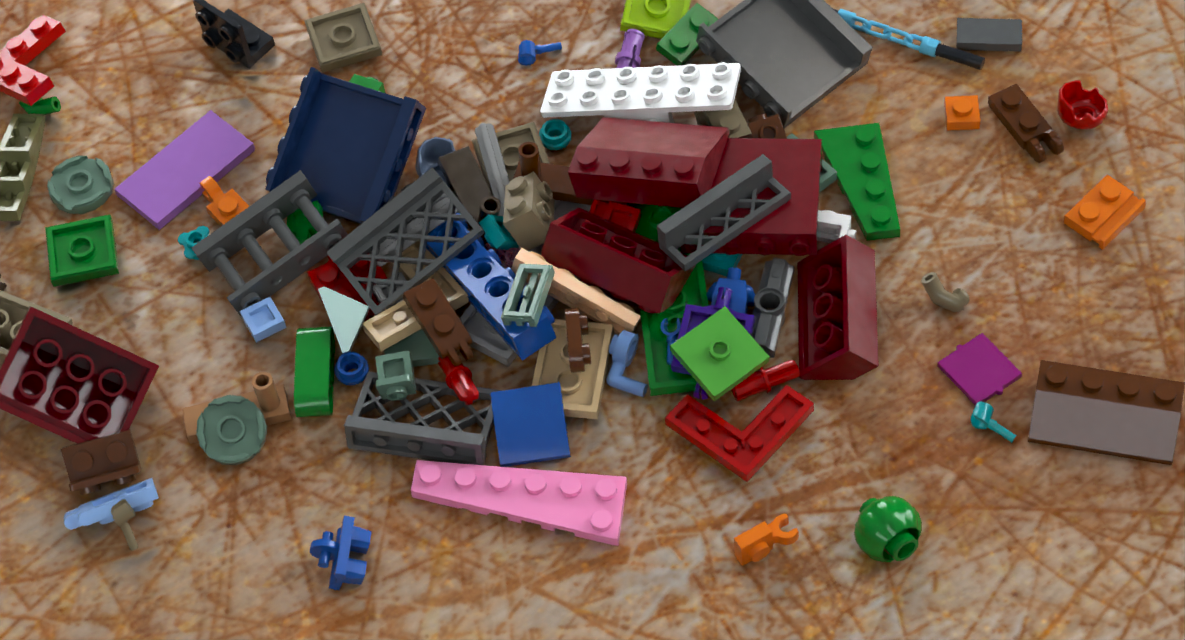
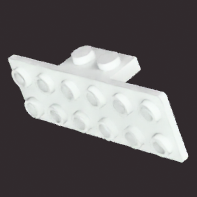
(641, 91)

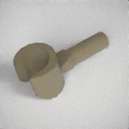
(121, 514)

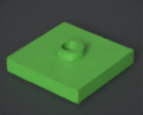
(719, 353)

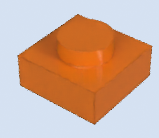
(962, 112)

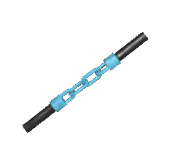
(927, 46)

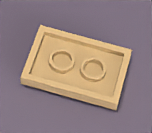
(580, 390)

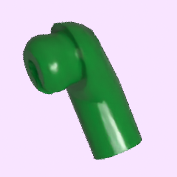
(42, 106)

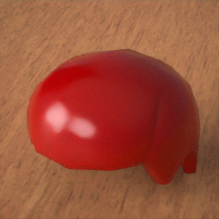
(1081, 107)

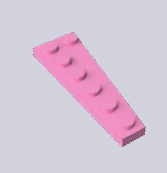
(554, 499)

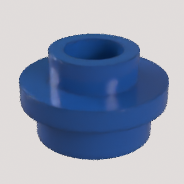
(349, 361)

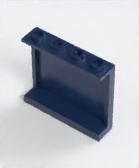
(347, 144)

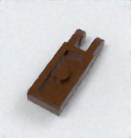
(1025, 122)

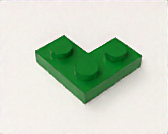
(680, 41)

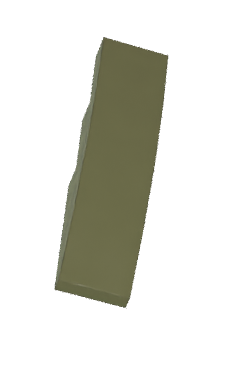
(18, 162)

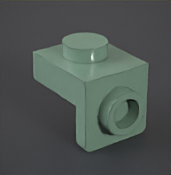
(395, 375)

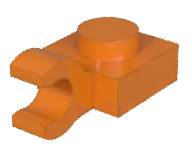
(222, 206)
(759, 540)

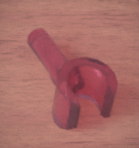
(507, 256)

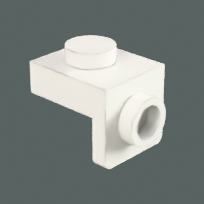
(833, 226)

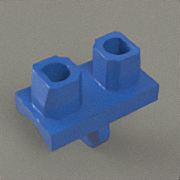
(348, 539)

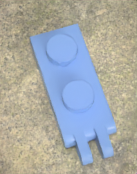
(139, 496)

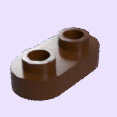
(578, 352)

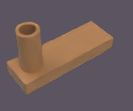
(269, 398)

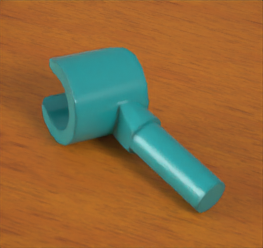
(982, 419)

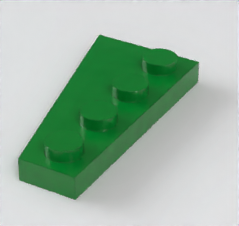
(863, 177)

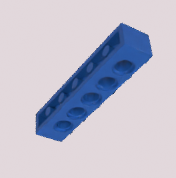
(488, 288)

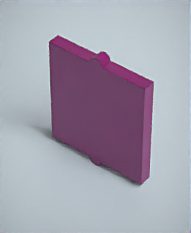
(979, 369)

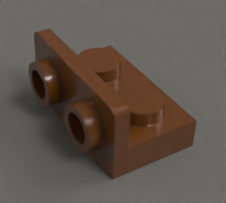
(101, 461)

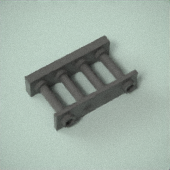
(256, 220)

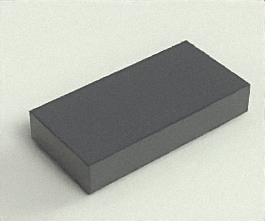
(989, 34)

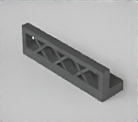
(717, 205)

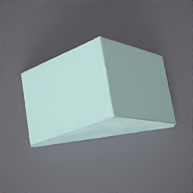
(345, 316)

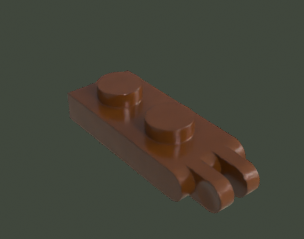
(439, 321)

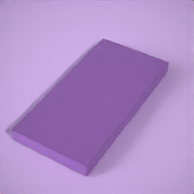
(173, 175)

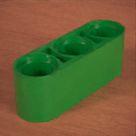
(314, 371)

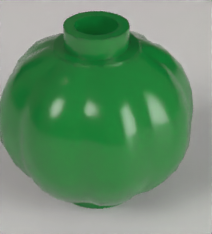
(888, 525)

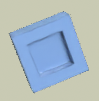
(263, 319)

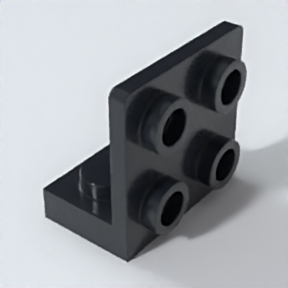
(232, 34)

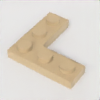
(398, 321)

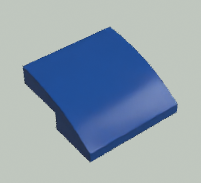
(530, 424)

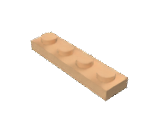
(579, 295)

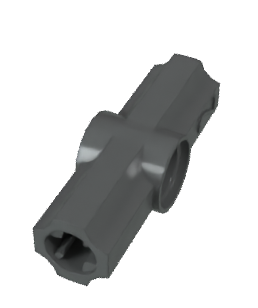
(773, 294)

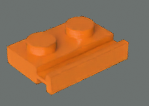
(1104, 211)

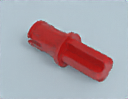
(764, 379)
(460, 380)

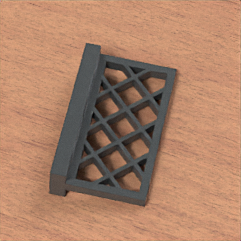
(394, 217)
(417, 438)

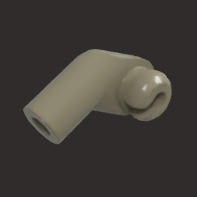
(952, 301)

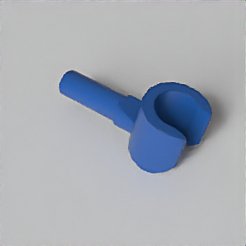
(529, 50)
(671, 337)

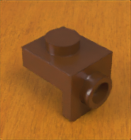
(766, 127)

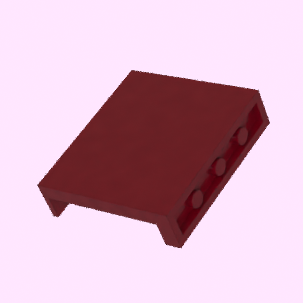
(794, 224)

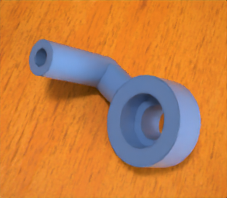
(623, 350)

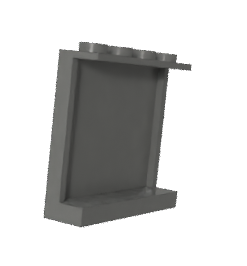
(786, 52)

